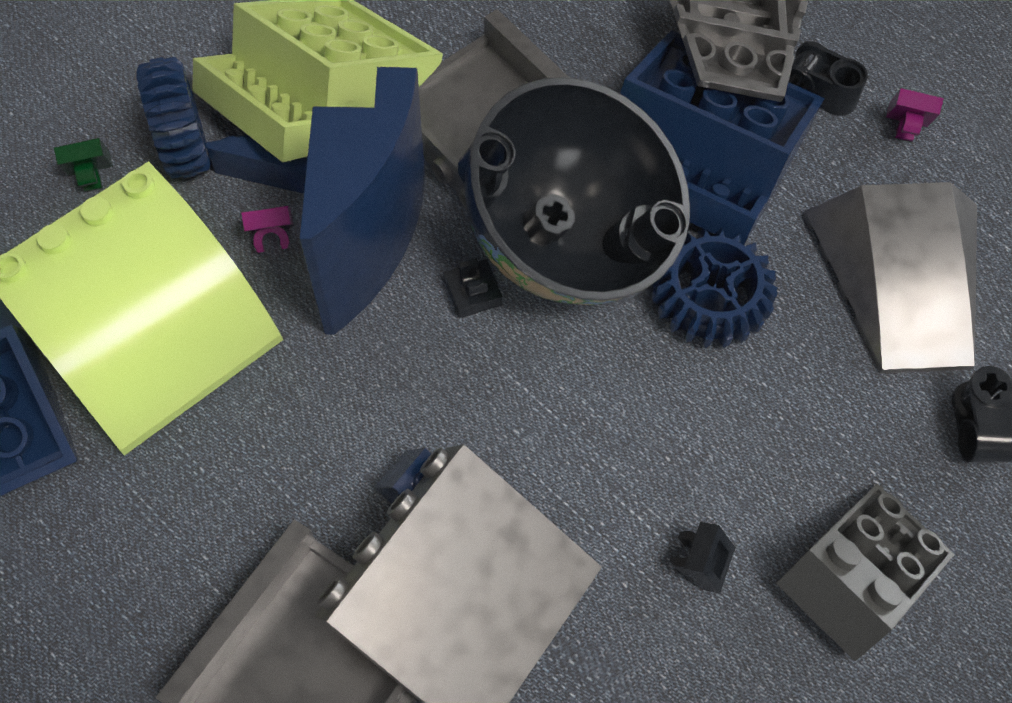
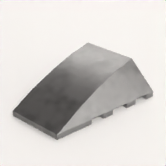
(741, 43)
(906, 270)

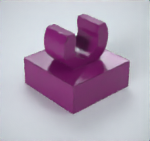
(913, 112)
(266, 222)

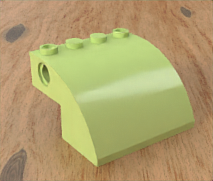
(136, 305)

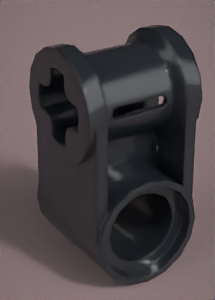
(829, 76)
(984, 419)

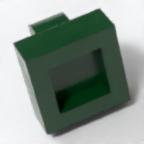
(84, 161)

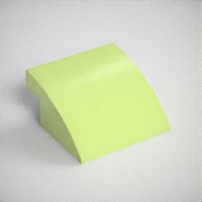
(300, 58)

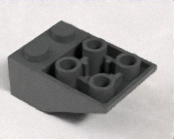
(866, 572)

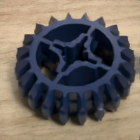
(173, 117)
(710, 302)

